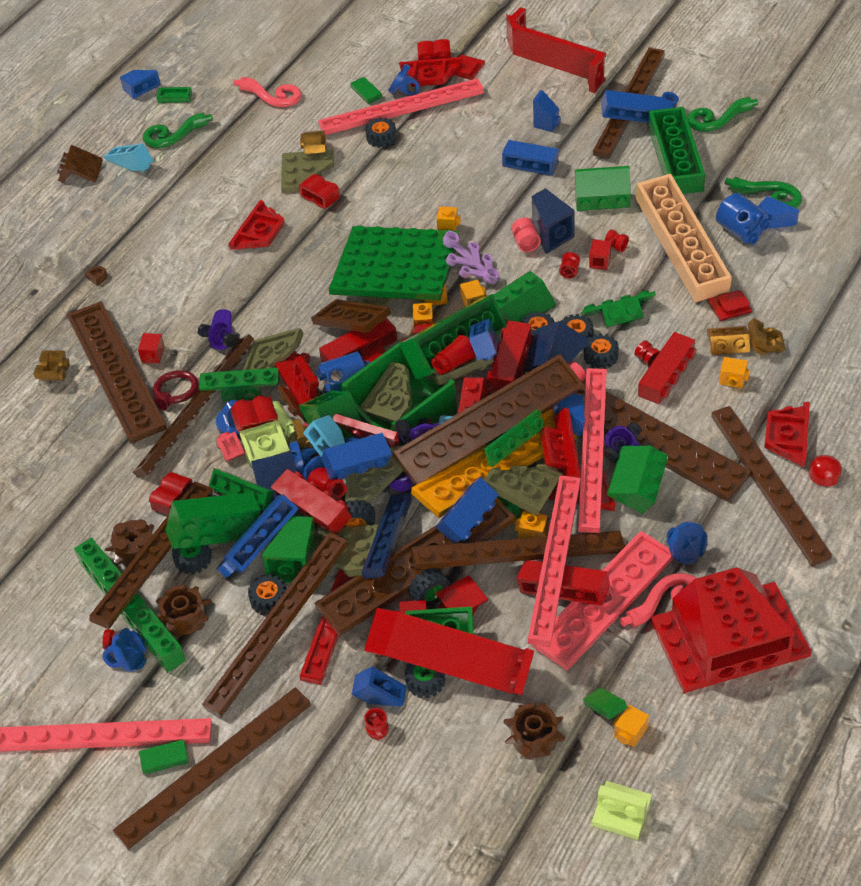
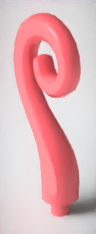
(252, 85)
(641, 614)

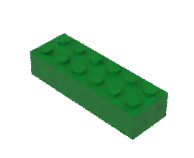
(676, 148)
(426, 344)

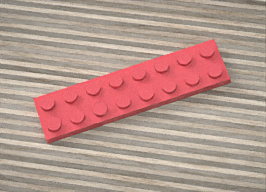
(584, 623)

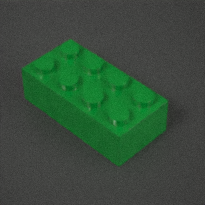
(211, 519)

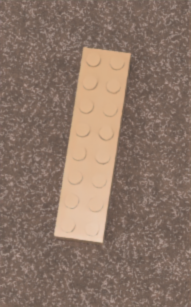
(683, 238)

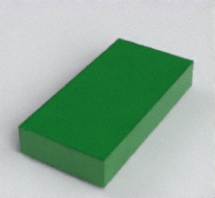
(366, 90)
(174, 94)
(605, 703)
(163, 757)

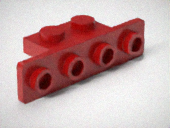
(298, 378)
(560, 445)

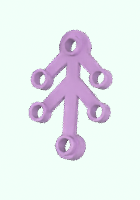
(487, 273)

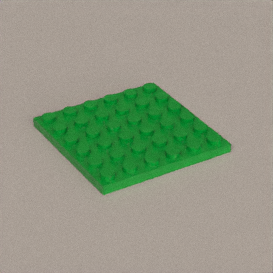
(393, 263)

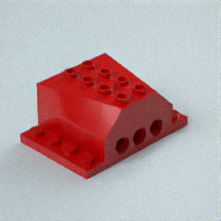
(727, 629)

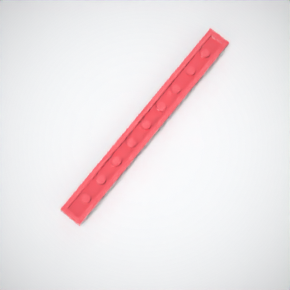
(401, 106)
(592, 451)
(554, 562)
(105, 734)

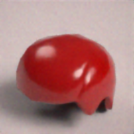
(825, 470)

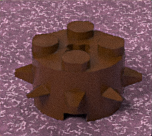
(129, 539)
(182, 610)
(534, 730)

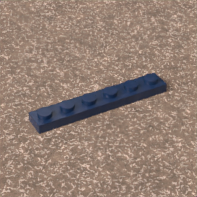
(386, 536)

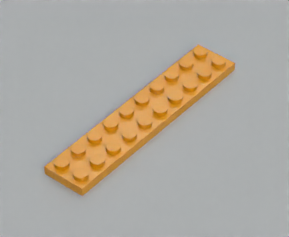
(446, 487)

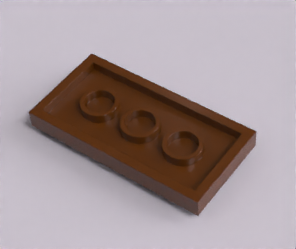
(351, 315)

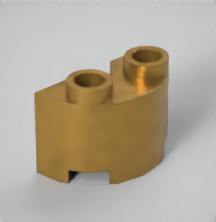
(313, 142)
(765, 339)
(52, 366)

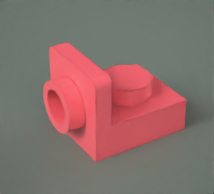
(229, 446)

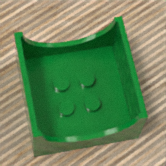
(427, 398)

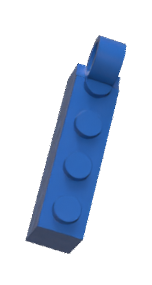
(635, 106)
(257, 536)

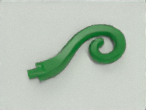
(739, 106)
(193, 122)
(747, 187)

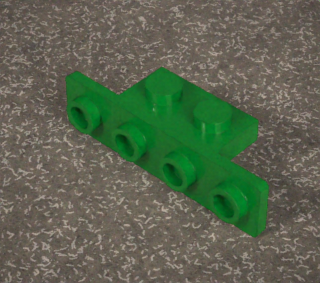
(620, 311)
(239, 383)
(514, 438)

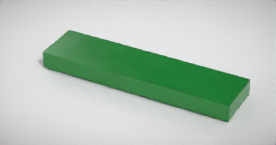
(231, 484)

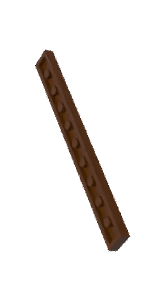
(637, 85)
(190, 411)
(771, 487)
(512, 550)
(140, 568)
(274, 625)
(210, 768)

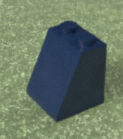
(552, 220)
(552, 341)
(269, 469)

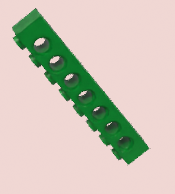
(137, 613)

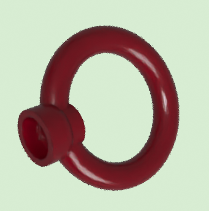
(164, 399)

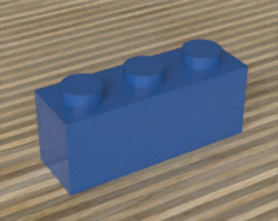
(530, 157)
(483, 340)
(356, 456)
(467, 511)

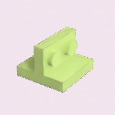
(263, 441)
(621, 809)

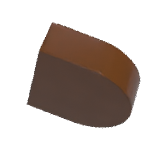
(96, 275)

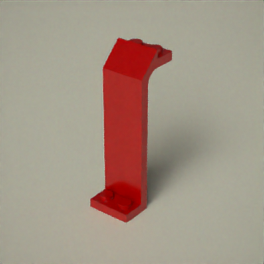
(555, 51)
(449, 651)

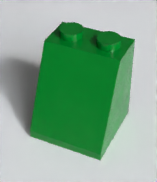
(330, 404)
(290, 549)

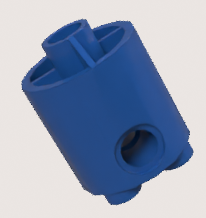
(742, 218)
(340, 367)

